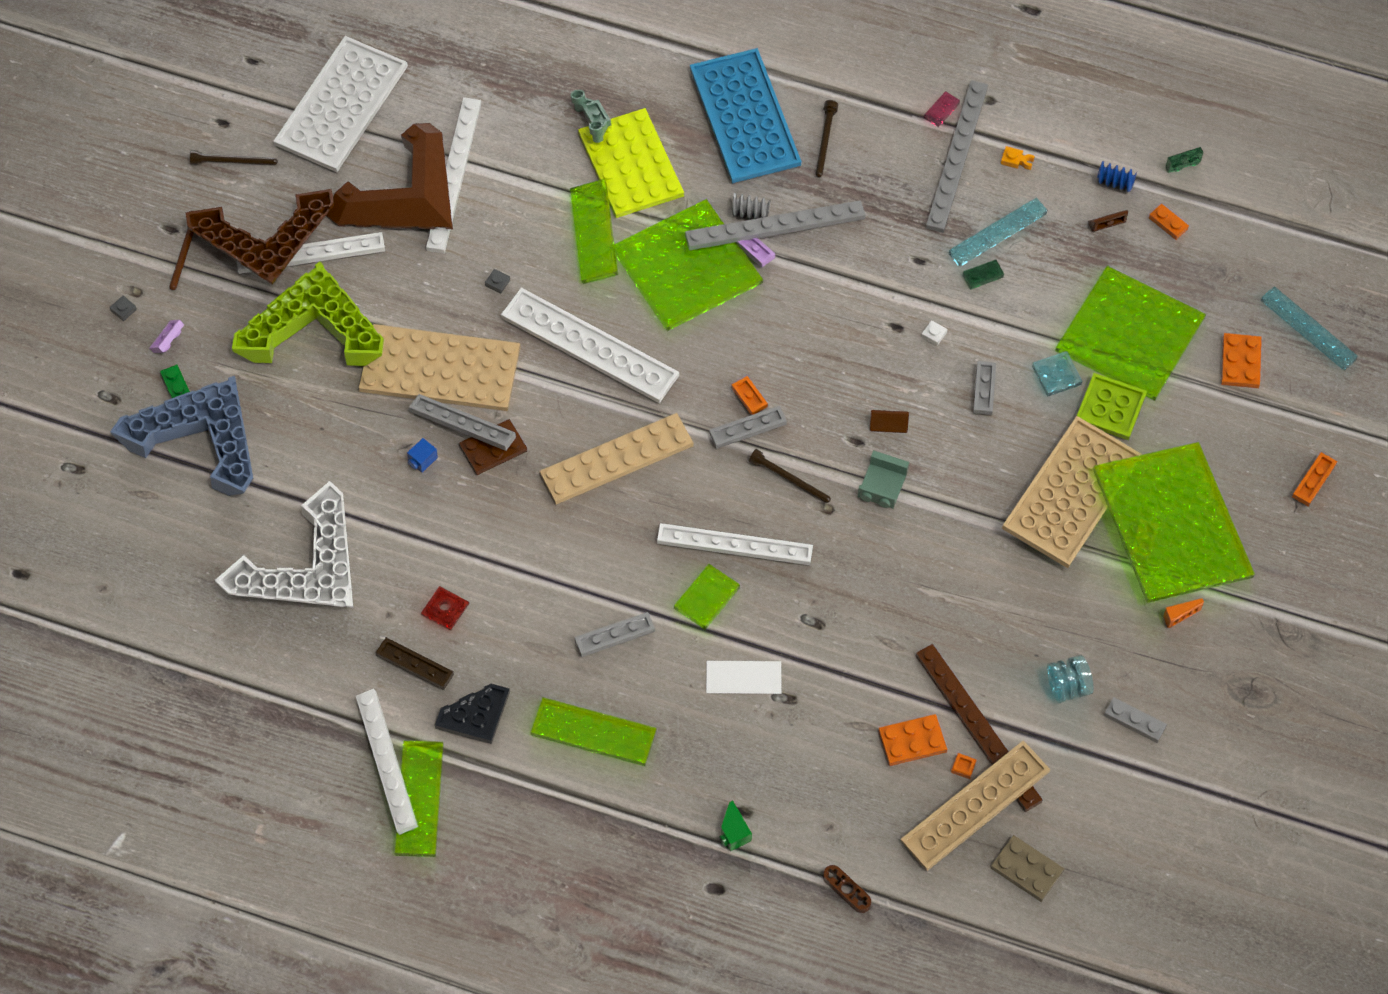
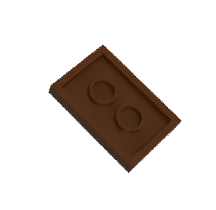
(486, 456)

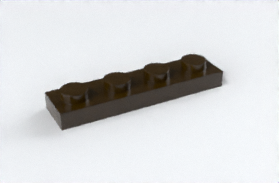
(414, 663)

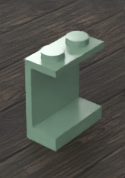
(883, 480)

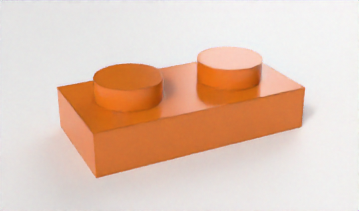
(1168, 221)
(749, 395)

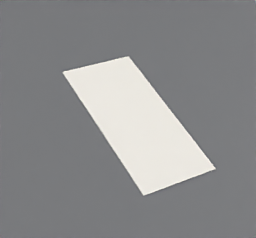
(744, 677)

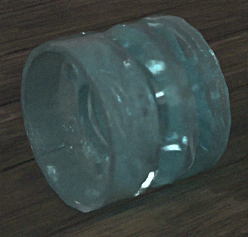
(1069, 679)

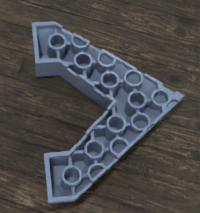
(210, 409)

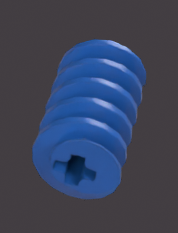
(1116, 176)

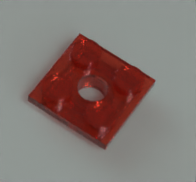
(449, 617)

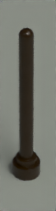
(830, 109)
(197, 157)
(758, 458)

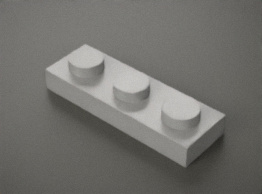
(984, 388)
(1135, 720)

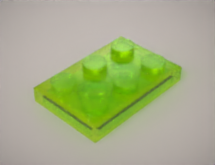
(707, 596)

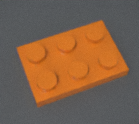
(1241, 360)
(912, 740)

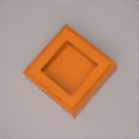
(963, 766)

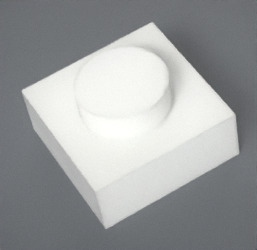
(934, 333)

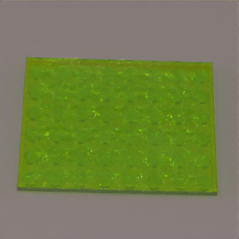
(1173, 522)

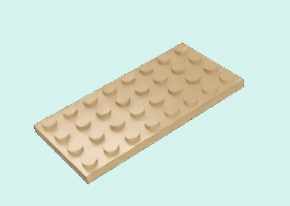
(443, 368)
(1065, 495)

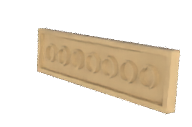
(616, 458)
(975, 805)

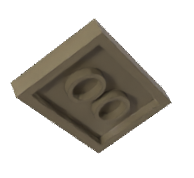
(1027, 868)

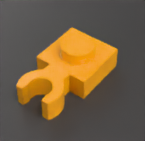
(1014, 157)

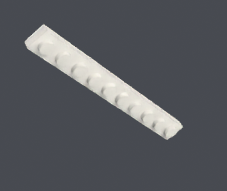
(456, 167)

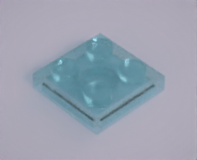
(1057, 373)

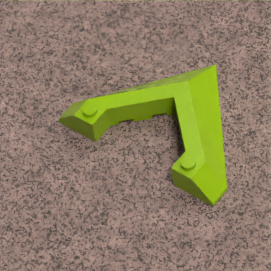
(310, 298)

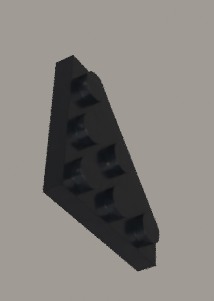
(475, 714)

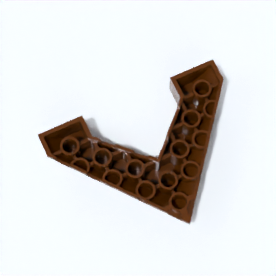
(420, 206)
(260, 256)

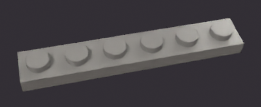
(462, 422)

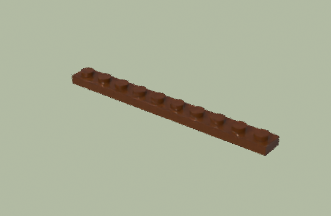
(970, 715)

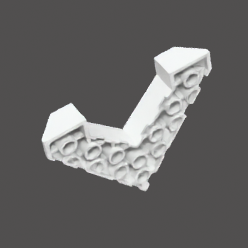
(324, 583)

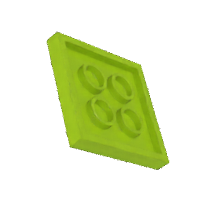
(1112, 405)

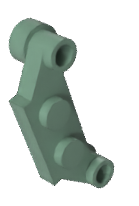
(594, 112)

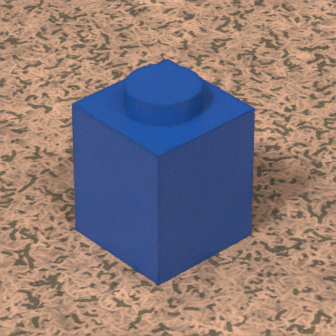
(422, 455)

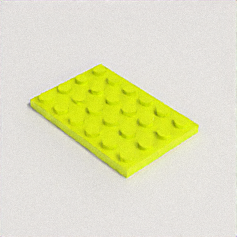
(632, 164)

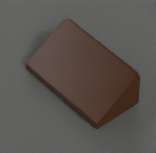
(1108, 220)
(889, 421)

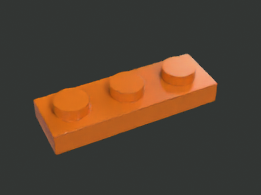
(1314, 479)

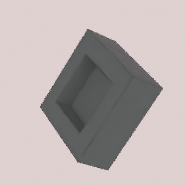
(497, 281)
(123, 308)

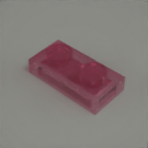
(942, 109)

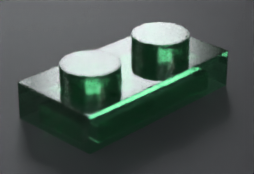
(1184, 159)
(983, 274)

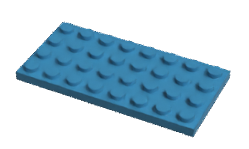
(745, 115)

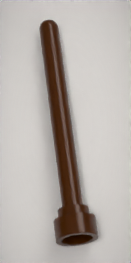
(181, 259)

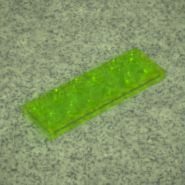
(594, 231)
(593, 731)
(422, 777)

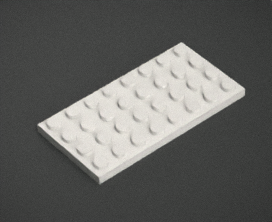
(340, 104)

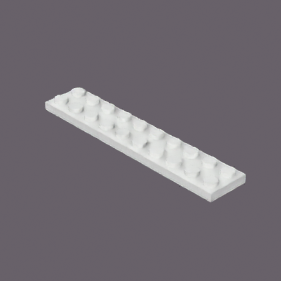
(590, 345)

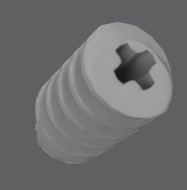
(750, 207)

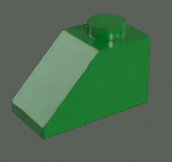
(734, 829)

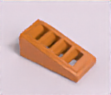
(1179, 612)

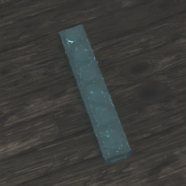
(998, 232)
(1309, 328)

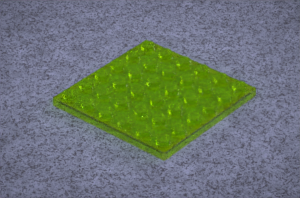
(681, 280)
(1130, 332)

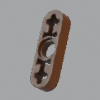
(832, 882)

